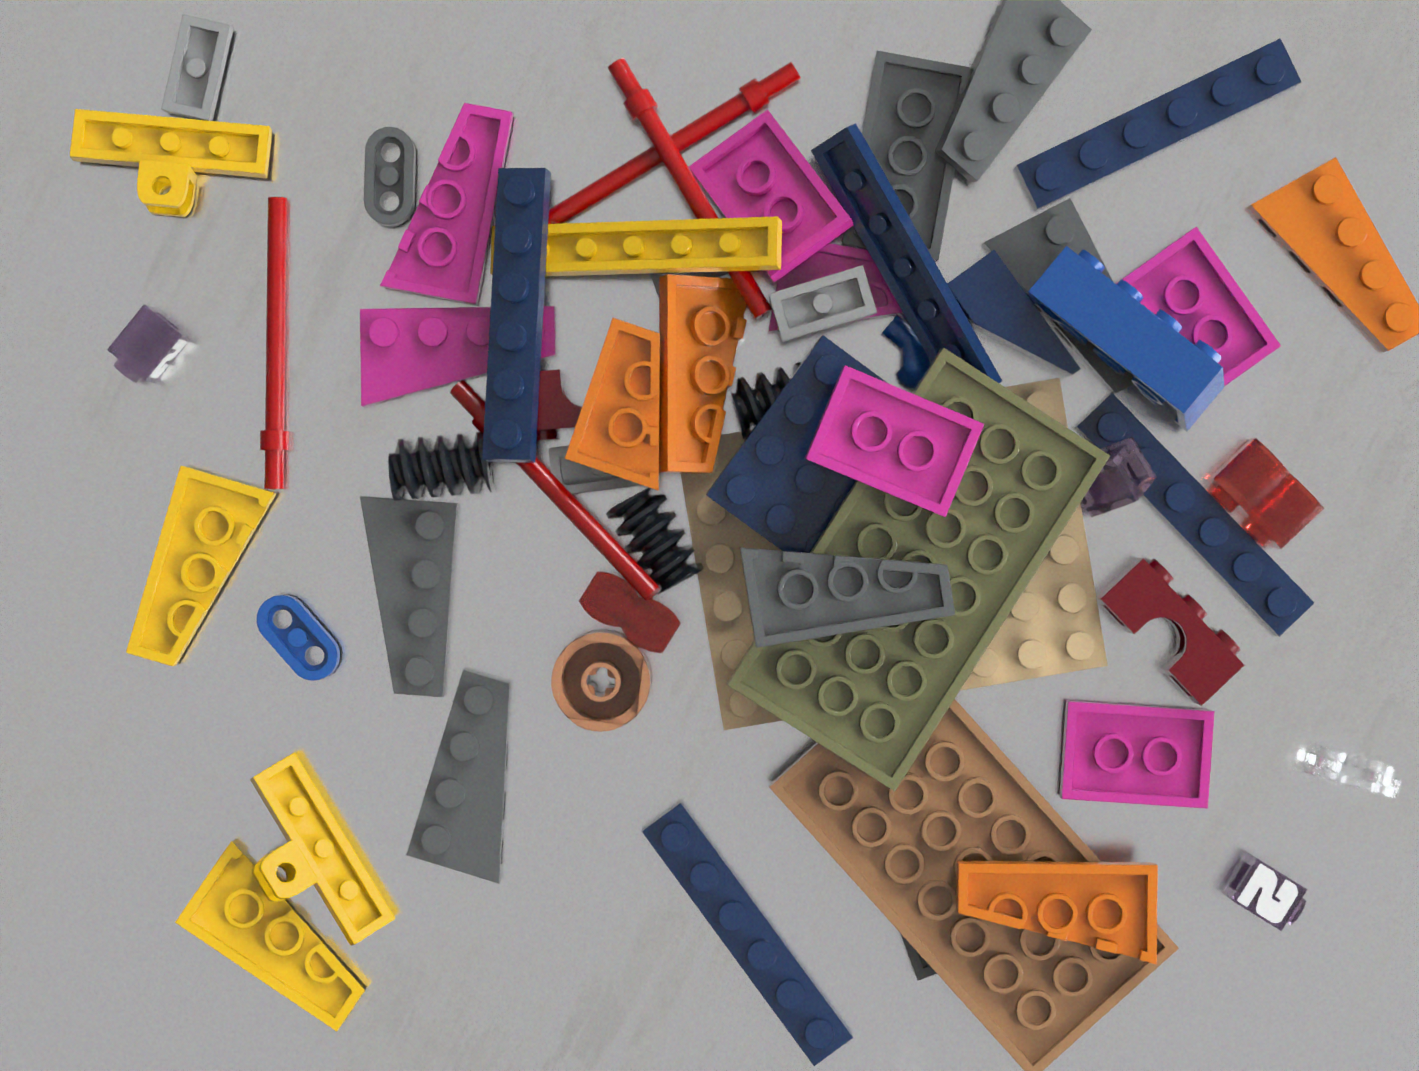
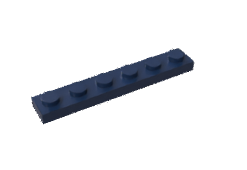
(1158, 124)
(898, 249)
(516, 315)
(1202, 521)
(747, 933)

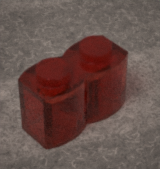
(1264, 494)
(618, 604)

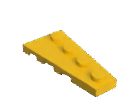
(196, 551)
(269, 940)

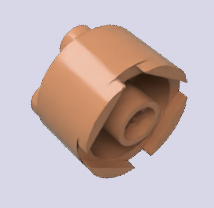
(580, 698)

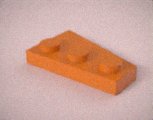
(622, 408)

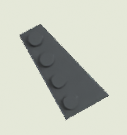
(1008, 77)
(1029, 252)
(413, 579)
(828, 595)
(465, 794)

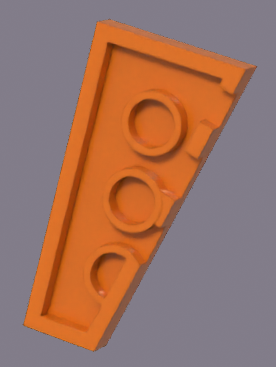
(1339, 244)
(698, 345)
(1078, 902)

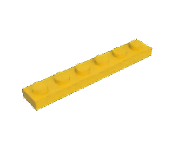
(662, 246)

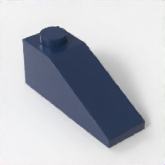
(1005, 313)

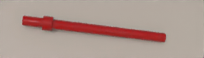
(752, 97)
(642, 107)
(274, 438)
(567, 504)

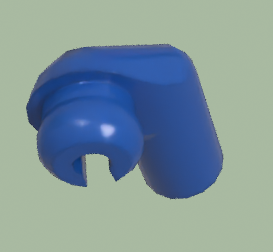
(913, 355)

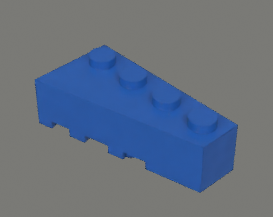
(1130, 334)

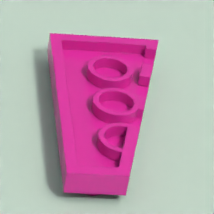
(452, 226)
(428, 348)

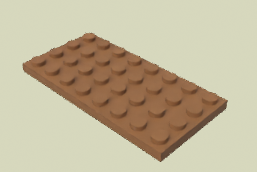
(904, 851)

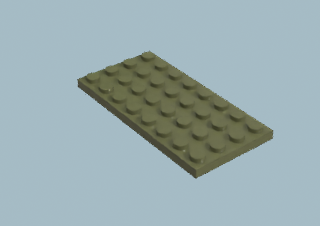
(887, 687)

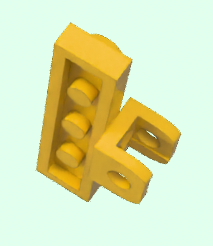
(170, 152)
(315, 853)

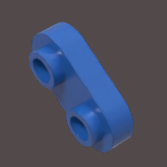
(297, 639)

